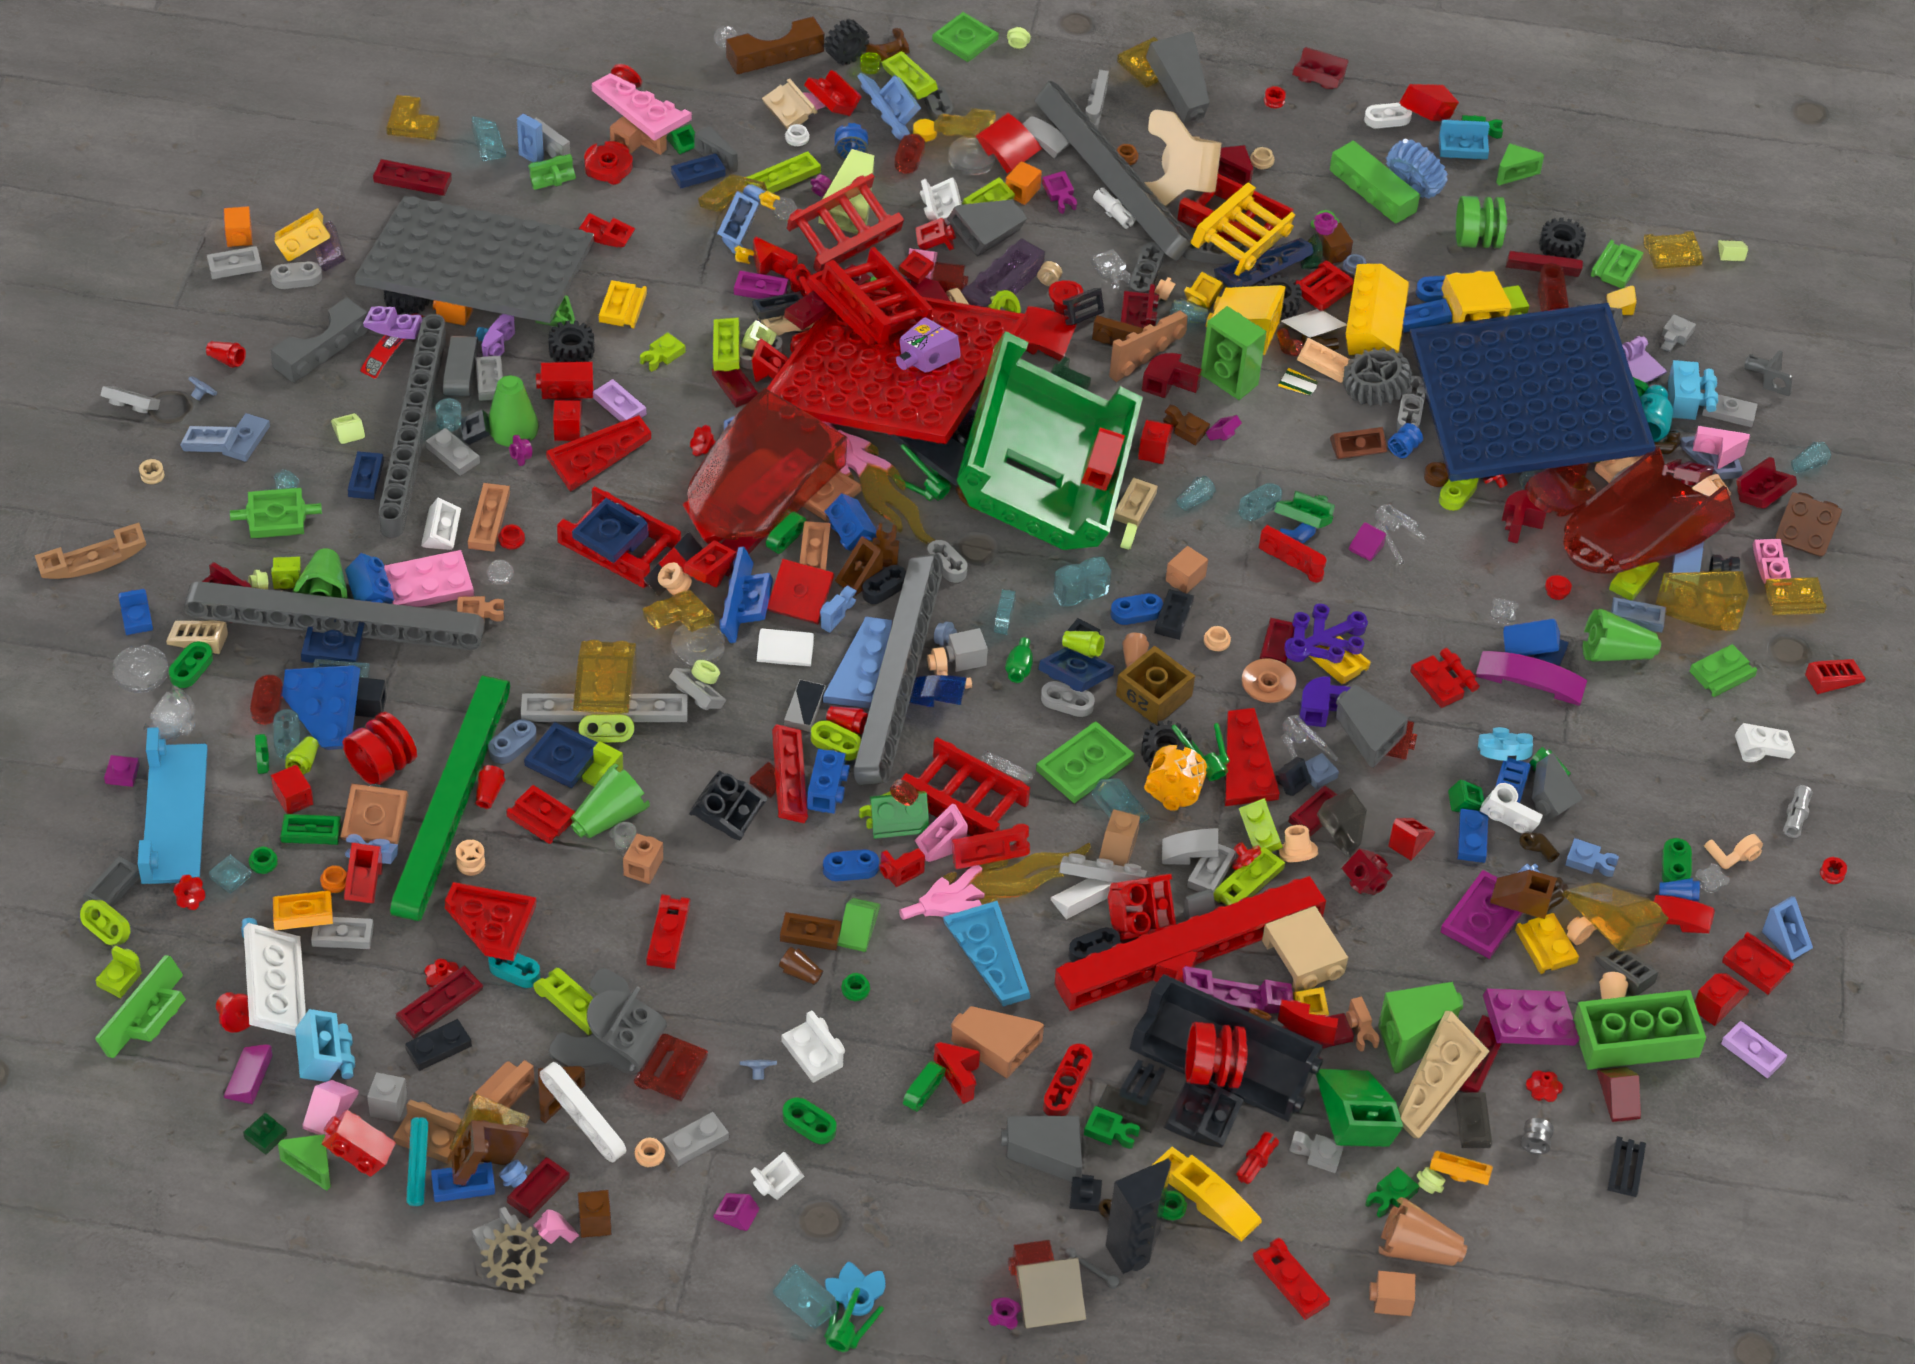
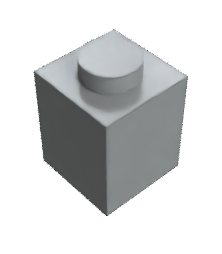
(967, 650)
(387, 1097)

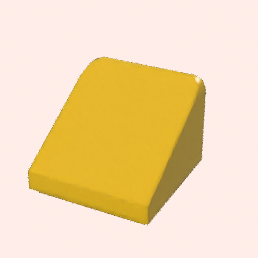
(1623, 299)
(1316, 999)

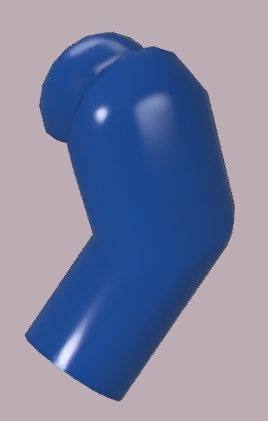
(1301, 533)

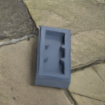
(251, 431)
(209, 439)
(1642, 614)

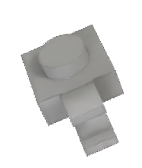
(1676, 331)
(1321, 1152)

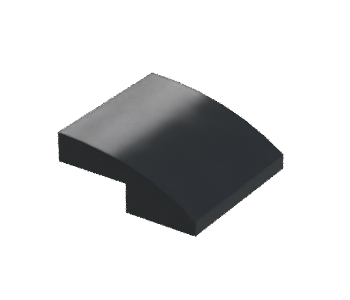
(1204, 1114)

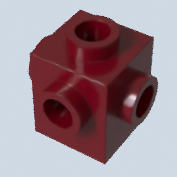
(1367, 872)

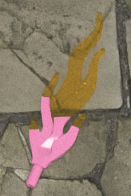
(876, 486)
(981, 883)

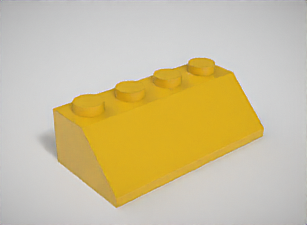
(1376, 309)

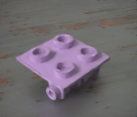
(1640, 362)

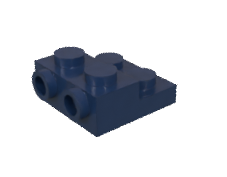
(611, 530)

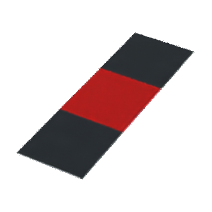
(679, 554)

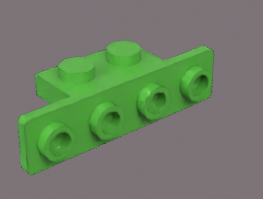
(145, 1009)

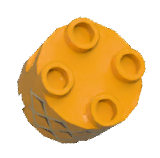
(1176, 777)

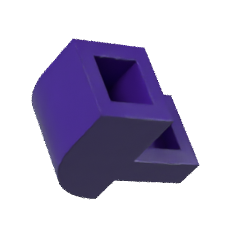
(1318, 700)

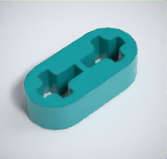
(513, 970)

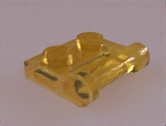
(1673, 250)

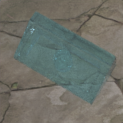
(487, 139)
(1115, 795)
(806, 1297)

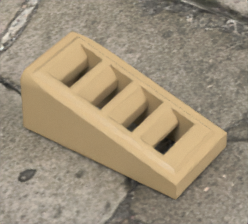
(213, 634)

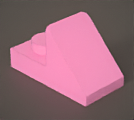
(1724, 443)

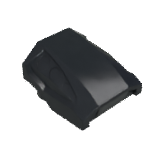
(728, 805)

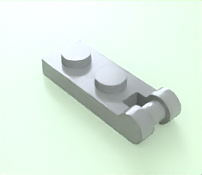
(1096, 101)

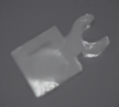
(1111, 265)

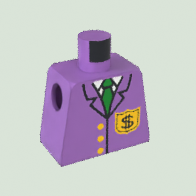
(927, 346)

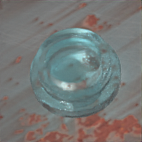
(286, 480)

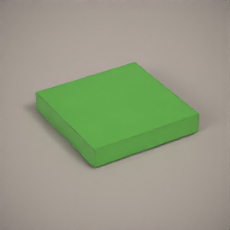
(965, 37)

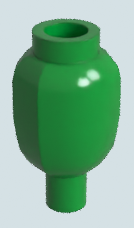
(1019, 661)

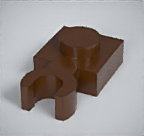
(888, 544)

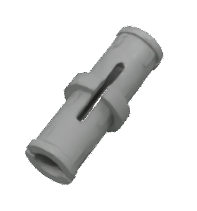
(1797, 811)

